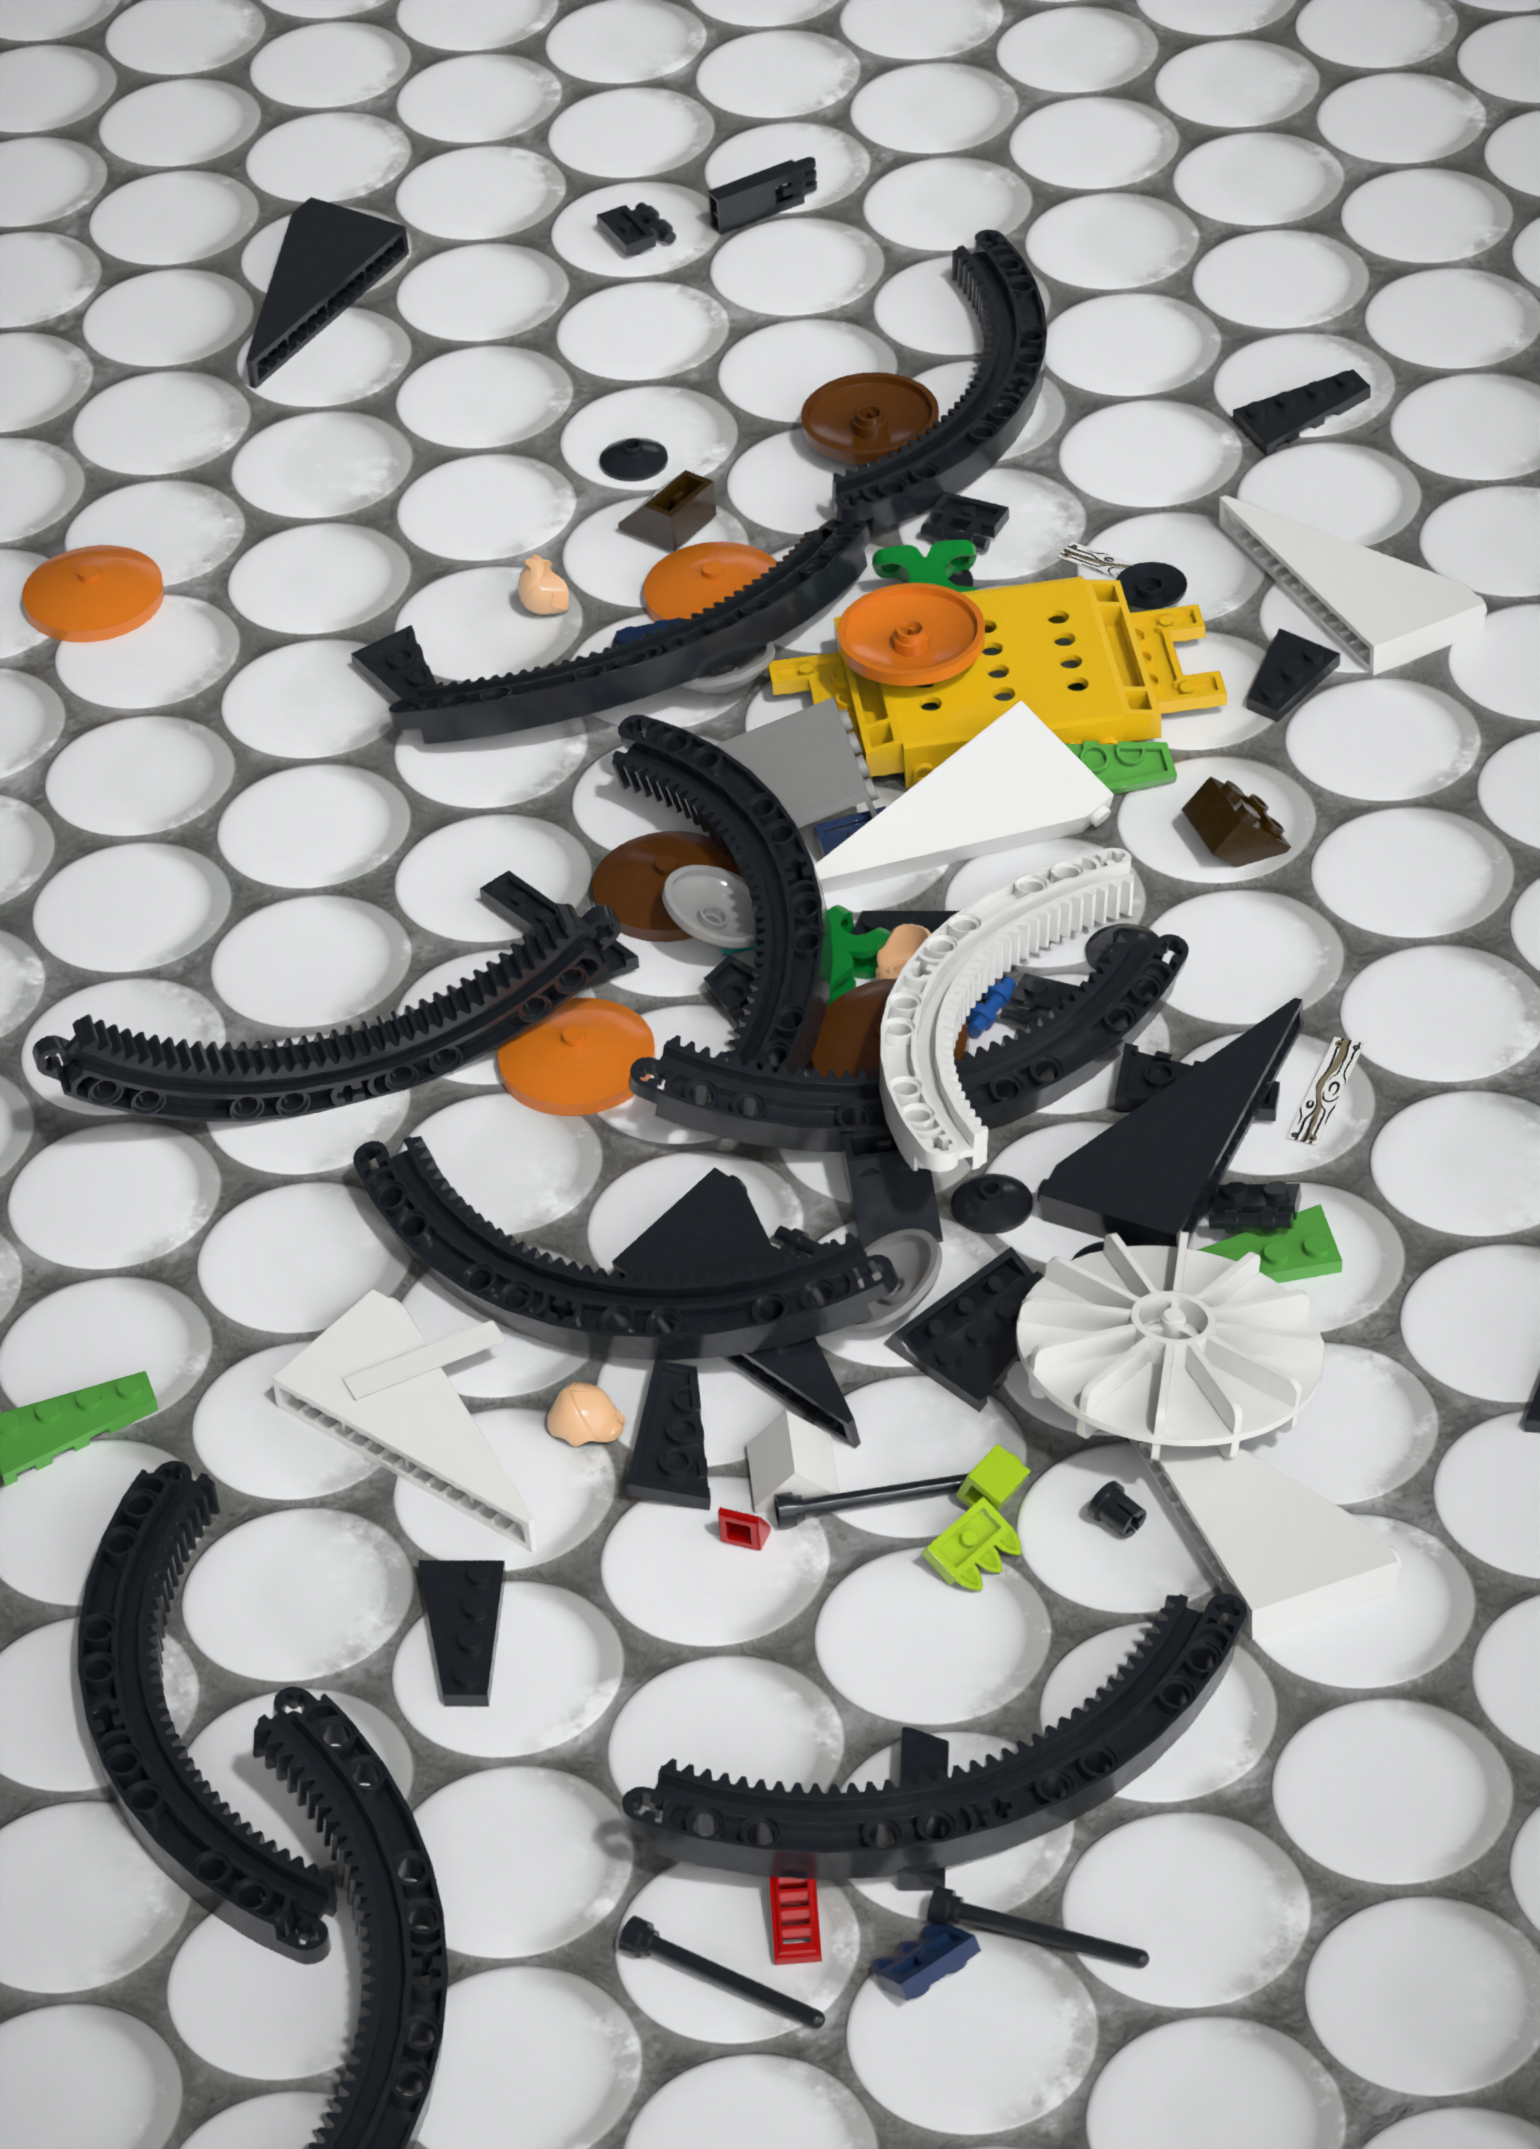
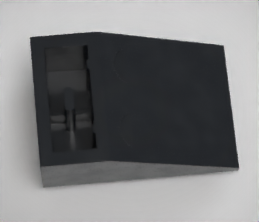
(885, 1189)

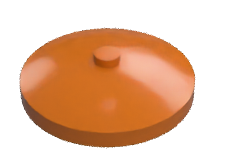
(701, 576)
(93, 593)
(911, 634)
(576, 1058)

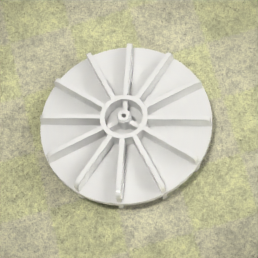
(1170, 1345)

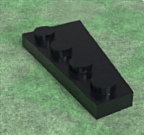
(670, 1441)

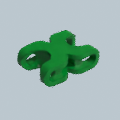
(942, 561)
(852, 954)

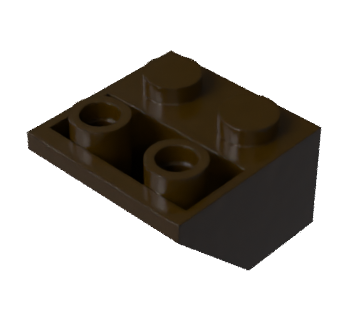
(673, 511)
(1234, 824)

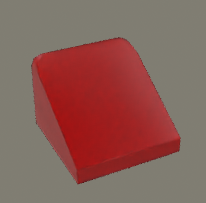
(742, 1529)

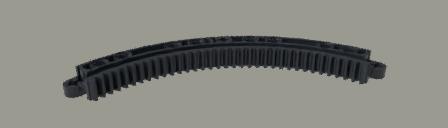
(989, 412)
(720, 635)
(769, 852)
(342, 1069)
(815, 1111)
(613, 1312)
(137, 1743)
(971, 1811)
(375, 1850)

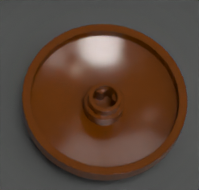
(867, 416)
(634, 876)
(853, 1031)

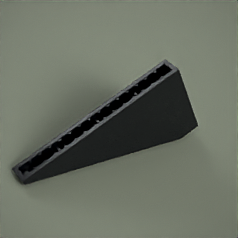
(321, 270)
(1170, 1154)
(720, 1230)

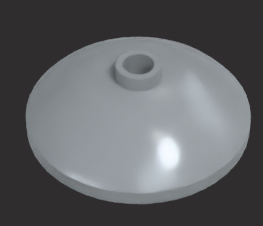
(734, 675)
(711, 906)
(917, 1264)

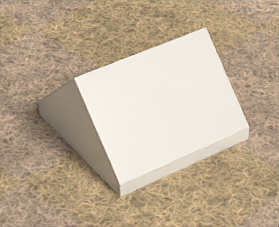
(793, 1459)

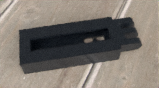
(756, 197)

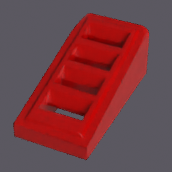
(790, 1892)

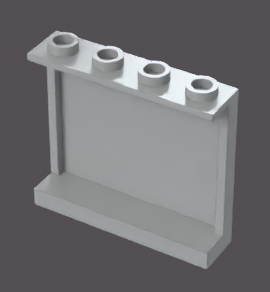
(808, 762)

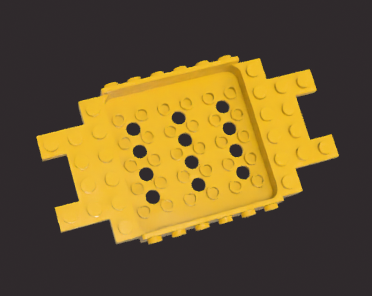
(1121, 658)

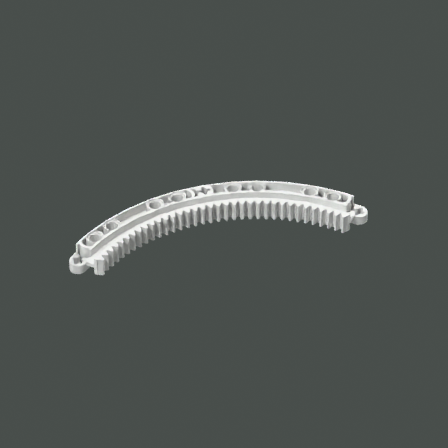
(951, 973)

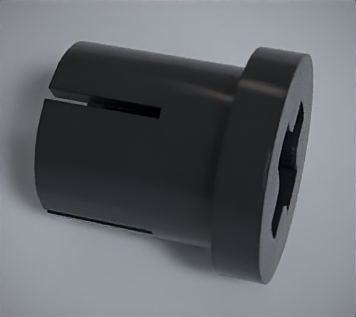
(1117, 1509)

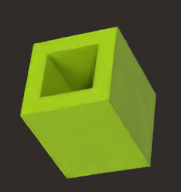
(995, 1478)

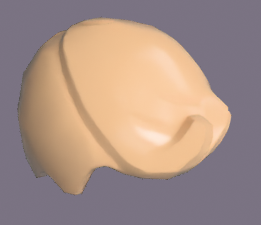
(541, 588)
(899, 949)
(584, 1415)

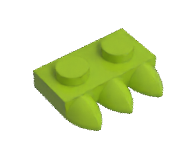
(972, 1542)

